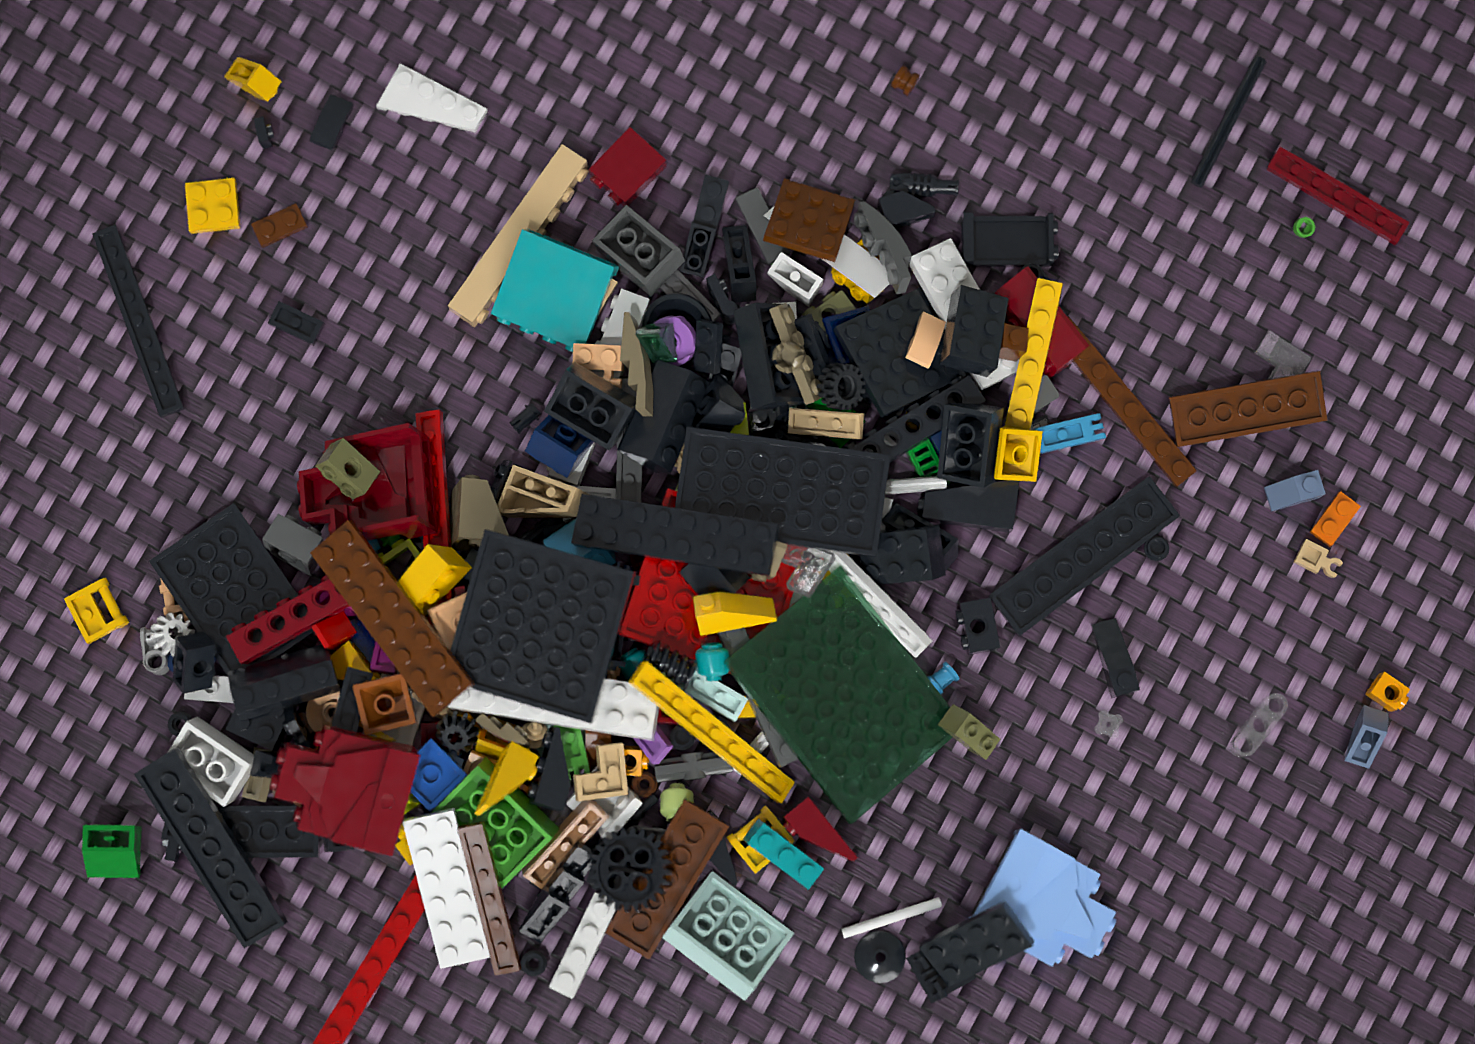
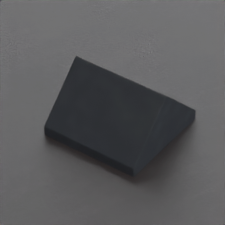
(711, 580)

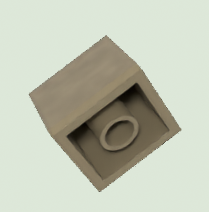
(473, 512)

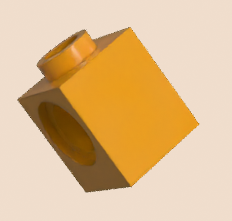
(1377, 689)
(641, 758)

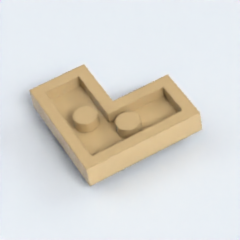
(608, 780)

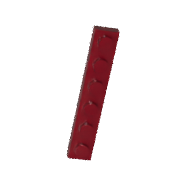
(1337, 195)

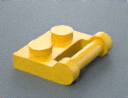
(88, 614)
(752, 857)

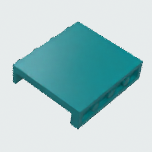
(553, 289)

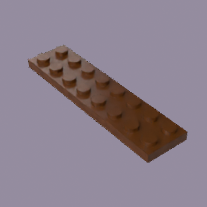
(392, 618)

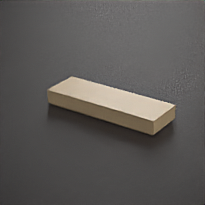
(825, 423)

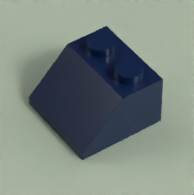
(558, 446)

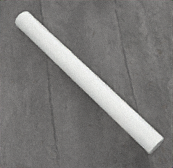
(891, 917)

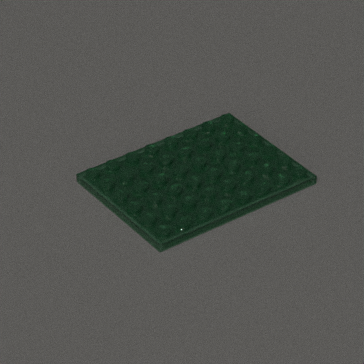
(842, 694)

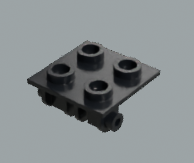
(930, 979)

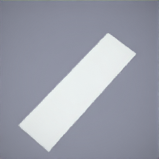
(858, 266)

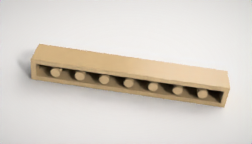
(534, 212)

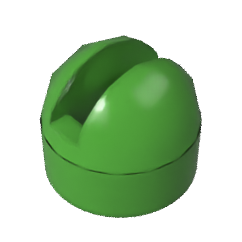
(1307, 230)

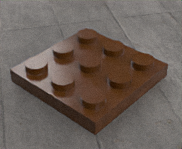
(809, 220)

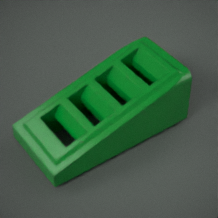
(930, 453)

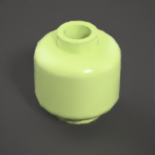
(672, 799)

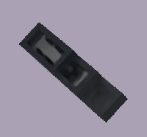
(558, 892)

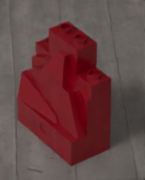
(397, 500)
(348, 787)

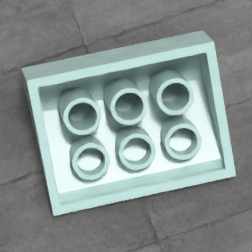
(728, 935)

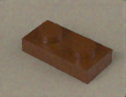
(279, 225)

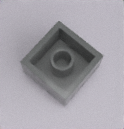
(292, 543)

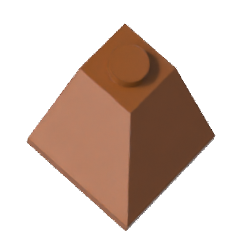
(384, 704)

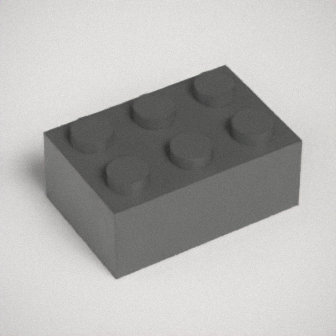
(638, 250)

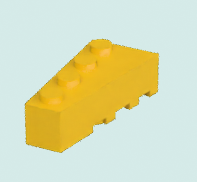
(433, 576)

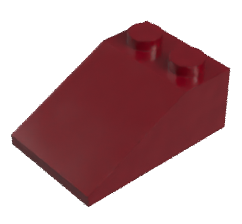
(814, 828)

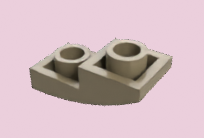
(505, 734)

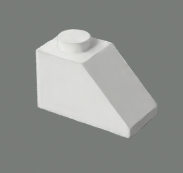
(795, 279)

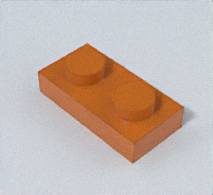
(1335, 519)

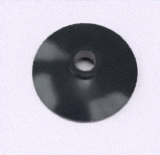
(866, 957)

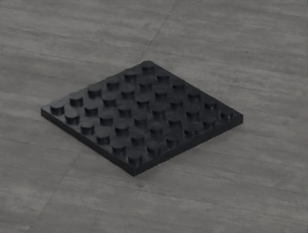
(540, 625)

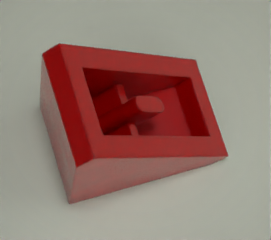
(334, 631)

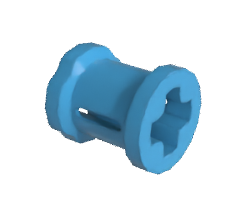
(943, 677)

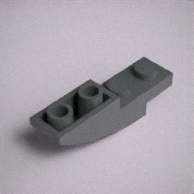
(884, 240)

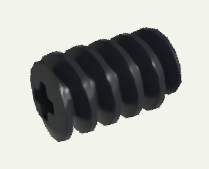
(670, 663)

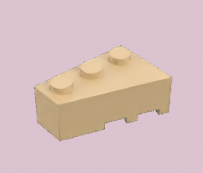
(537, 496)

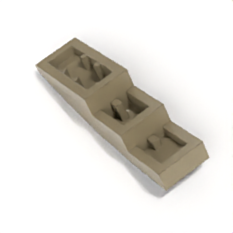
(637, 360)

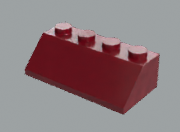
(1065, 341)

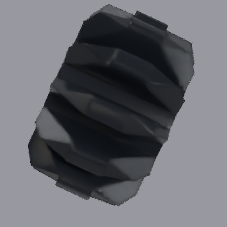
(461, 724)

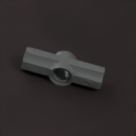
(691, 767)

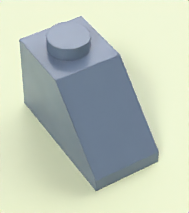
(1294, 490)
(1367, 736)

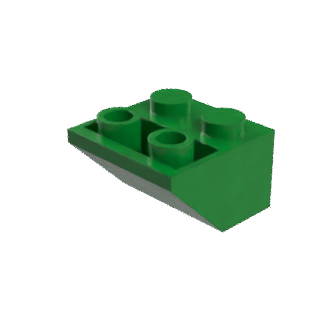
(112, 851)

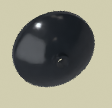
(677, 305)

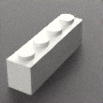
(583, 947)

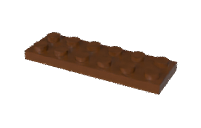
(1248, 408)
(691, 842)

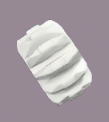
(161, 631)

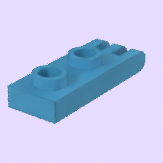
(1070, 433)

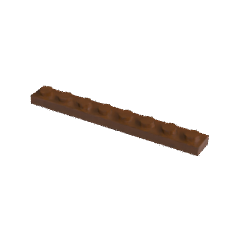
(1133, 414)

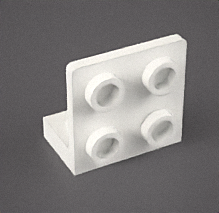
(617, 807)

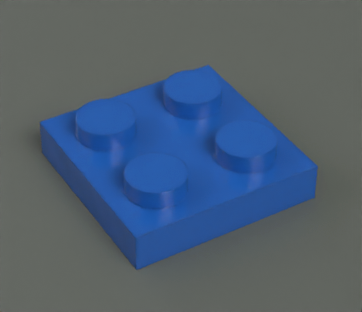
(435, 775)

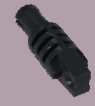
(922, 184)

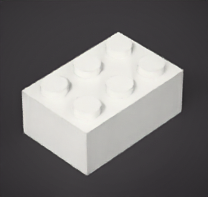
(215, 759)

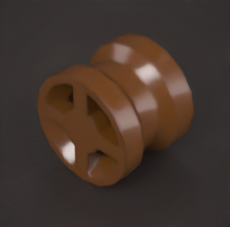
(905, 80)

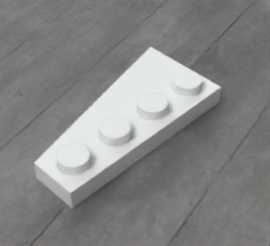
(424, 98)

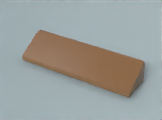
(576, 827)

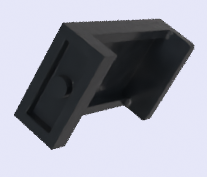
(1008, 240)

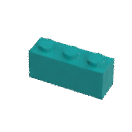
(783, 854)

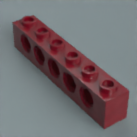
(242, 636)

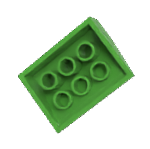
(512, 825)

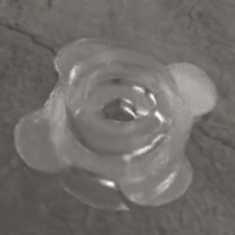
(1101, 727)

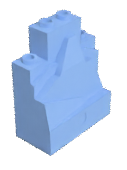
(1050, 899)

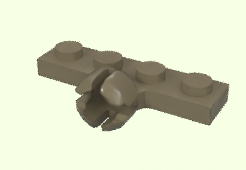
(791, 353)

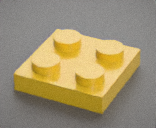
(212, 205)

